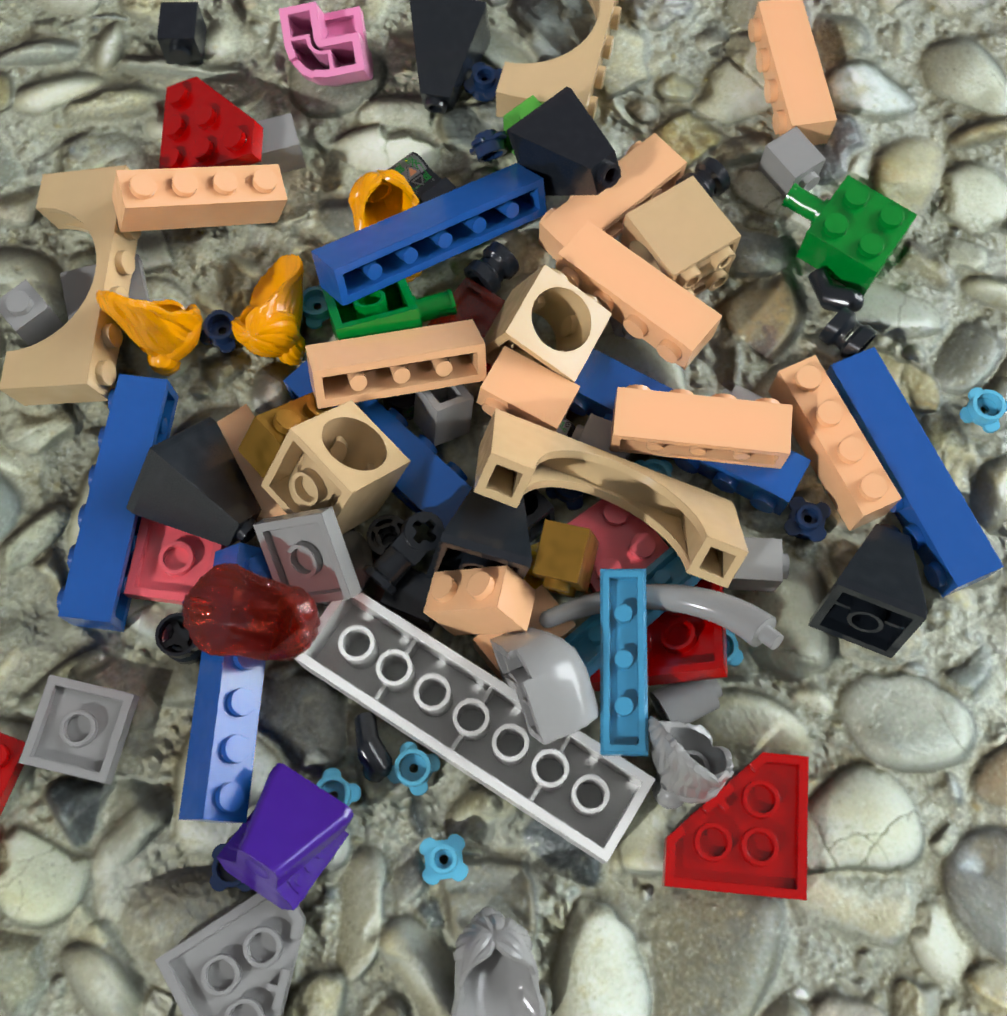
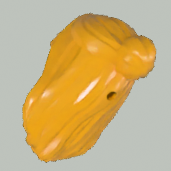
(380, 196)
(275, 313)
(158, 328)

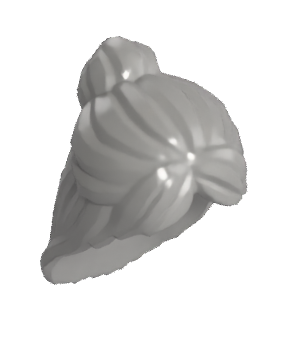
(686, 763)
(495, 969)

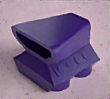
(287, 838)

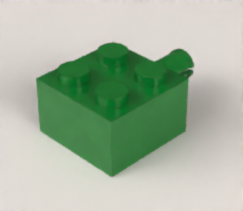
(850, 232)
(387, 311)

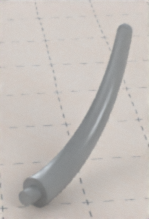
(725, 610)

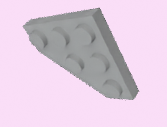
(237, 962)

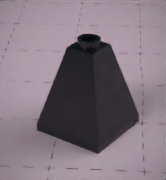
(447, 44)
(565, 148)
(196, 487)
(484, 536)
(877, 595)

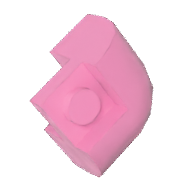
(327, 46)

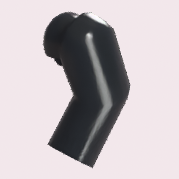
(833, 296)
(370, 749)

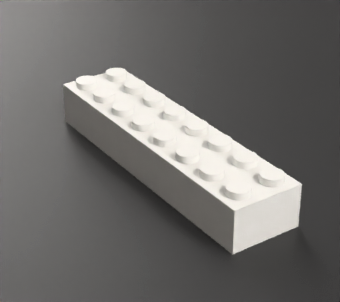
(474, 724)

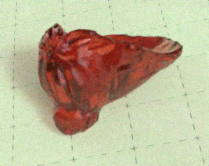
(249, 615)

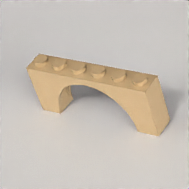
(578, 69)
(81, 356)
(695, 522)

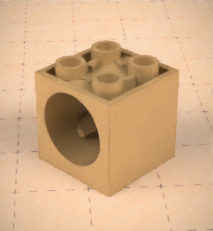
(683, 237)
(572, 314)
(336, 463)

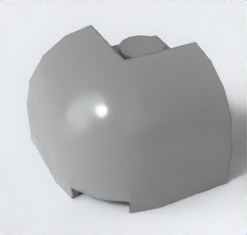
(548, 682)

